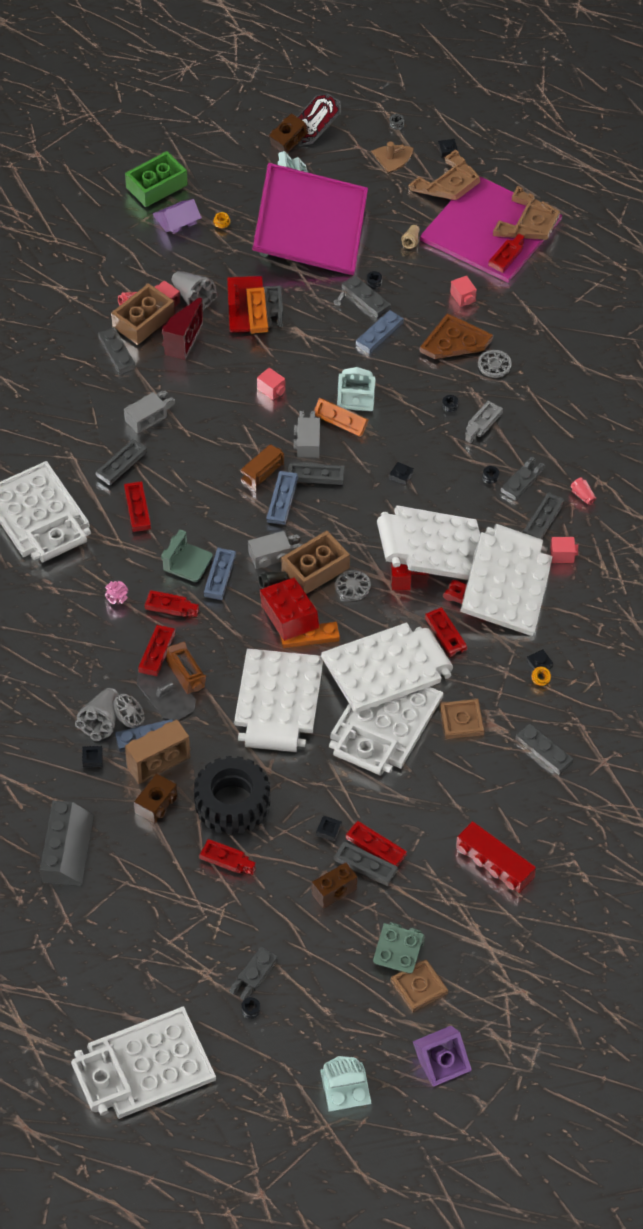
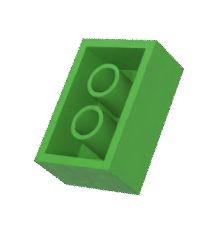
(156, 179)

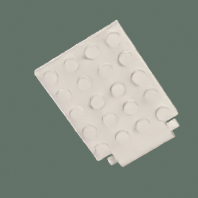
(41, 514)
(429, 541)
(507, 579)
(387, 665)
(278, 698)
(385, 731)
(143, 1065)

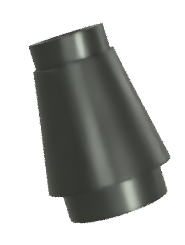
(270, 578)

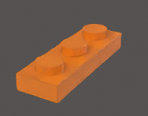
(257, 310)
(340, 417)
(324, 634)

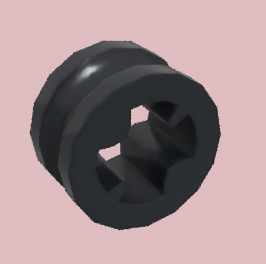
(374, 279)
(453, 407)
(488, 479)
(246, 1004)

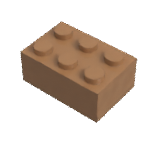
(143, 314)
(316, 562)
(157, 751)

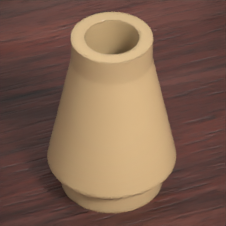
(410, 238)

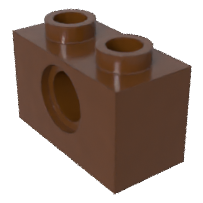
(288, 133)
(157, 788)
(334, 885)

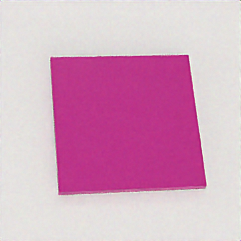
(310, 219)
(467, 228)

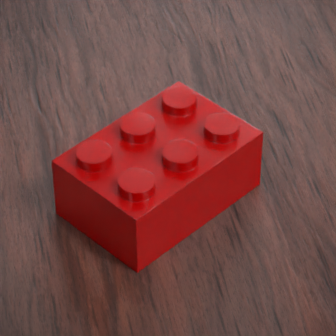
(289, 608)

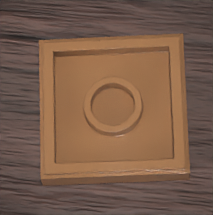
(461, 719)
(419, 987)

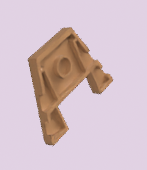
(452, 183)
(535, 222)

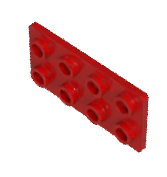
(238, 301)

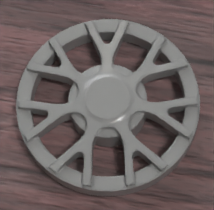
(494, 363)
(353, 585)
(128, 710)

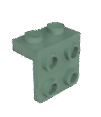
(185, 559)
(398, 947)

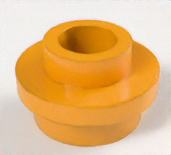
(221, 220)
(546, 676)

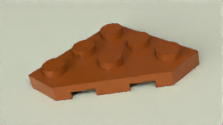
(455, 338)

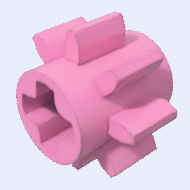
(116, 592)

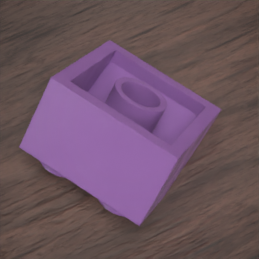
(178, 215)
(442, 1055)

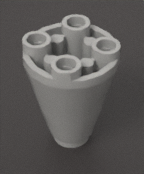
(195, 286)
(98, 716)

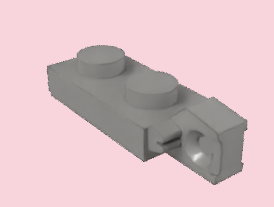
(482, 421)

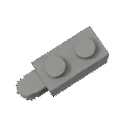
(148, 411)
(307, 435)
(270, 548)

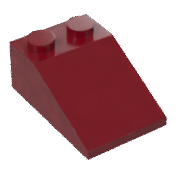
(182, 330)

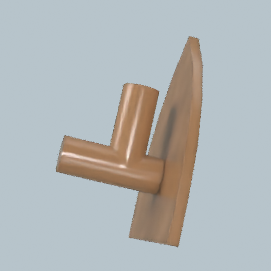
(393, 156)

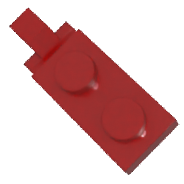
(507, 253)
(171, 604)
(227, 857)

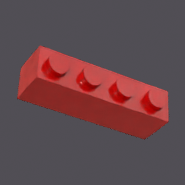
(495, 857)

